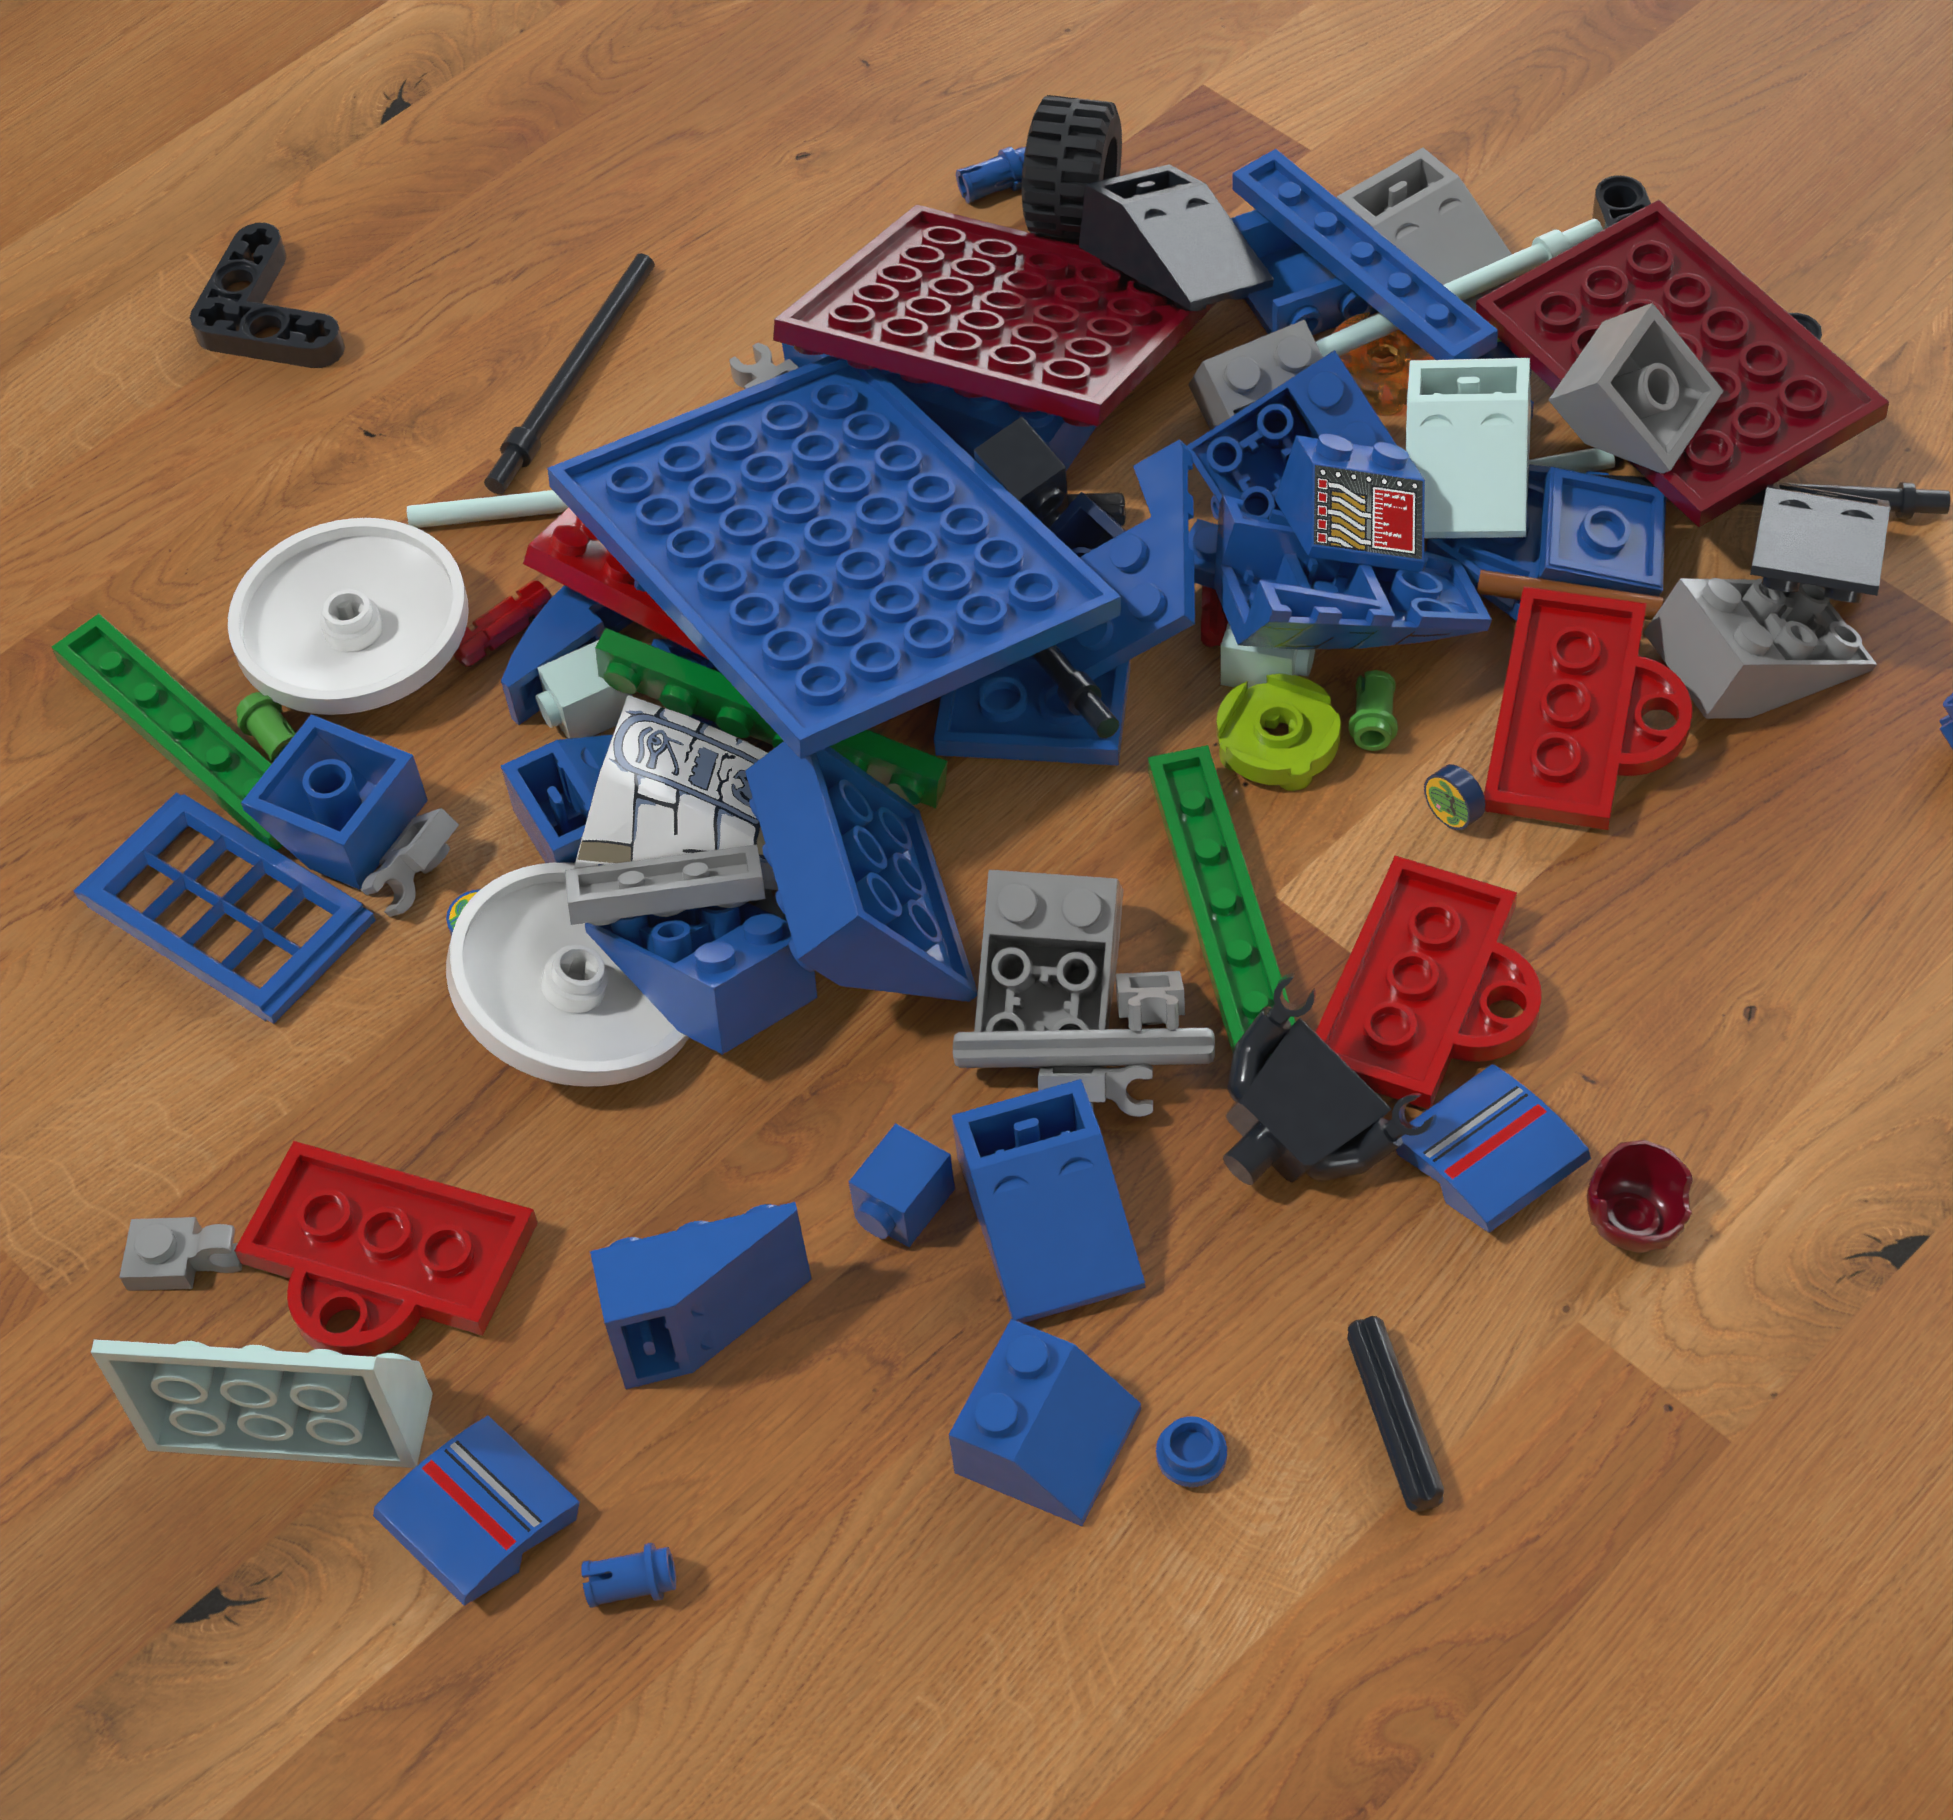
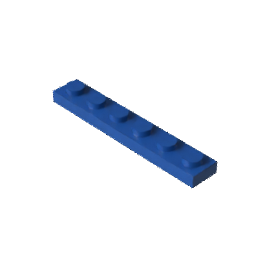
(1364, 259)

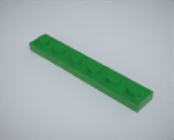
(701, 691)
(166, 717)
(1216, 886)

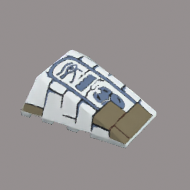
(670, 791)

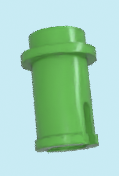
(263, 719)
(1373, 721)

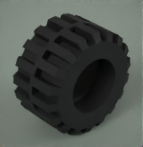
(1066, 148)

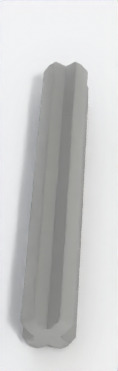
(1083, 1048)

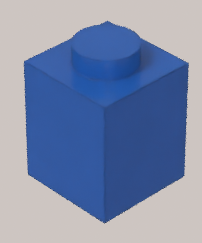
(901, 1186)

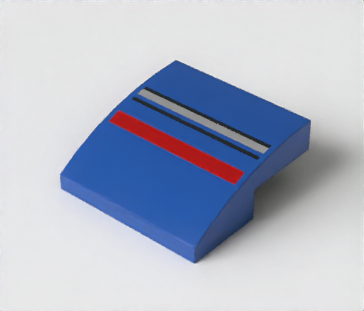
(1493, 1148)
(475, 1509)

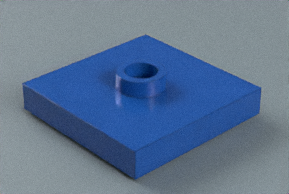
(1602, 533)

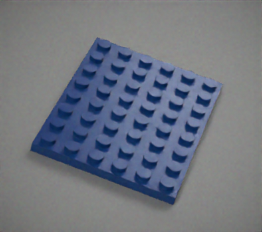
(831, 549)

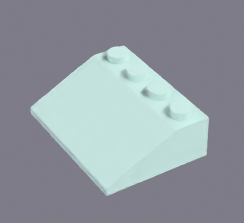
(270, 1401)

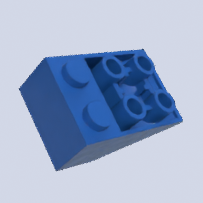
(1252, 447)
(554, 793)
(711, 969)
(1047, 1201)
(696, 1289)

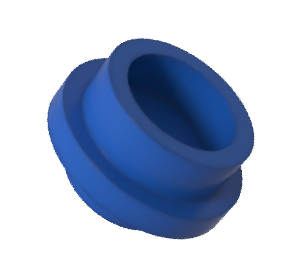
(1191, 1452)

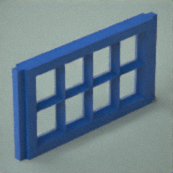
(307, 962)

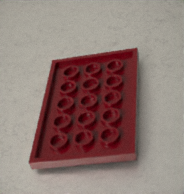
(1781, 386)

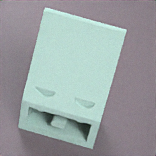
(1471, 444)

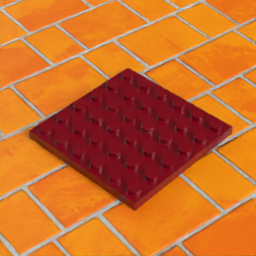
(990, 316)

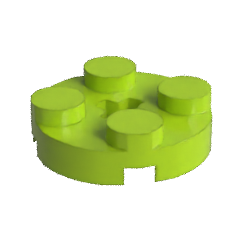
(1273, 759)

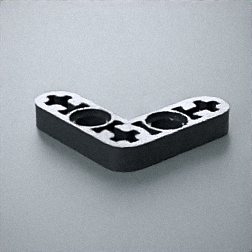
(230, 320)

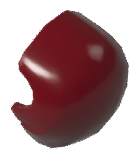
(1640, 1196)

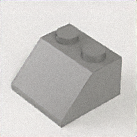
(1637, 390)

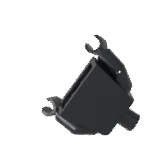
(1304, 1103)

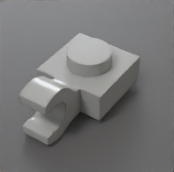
(415, 850)
(1102, 1084)
(170, 1251)

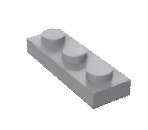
(664, 885)

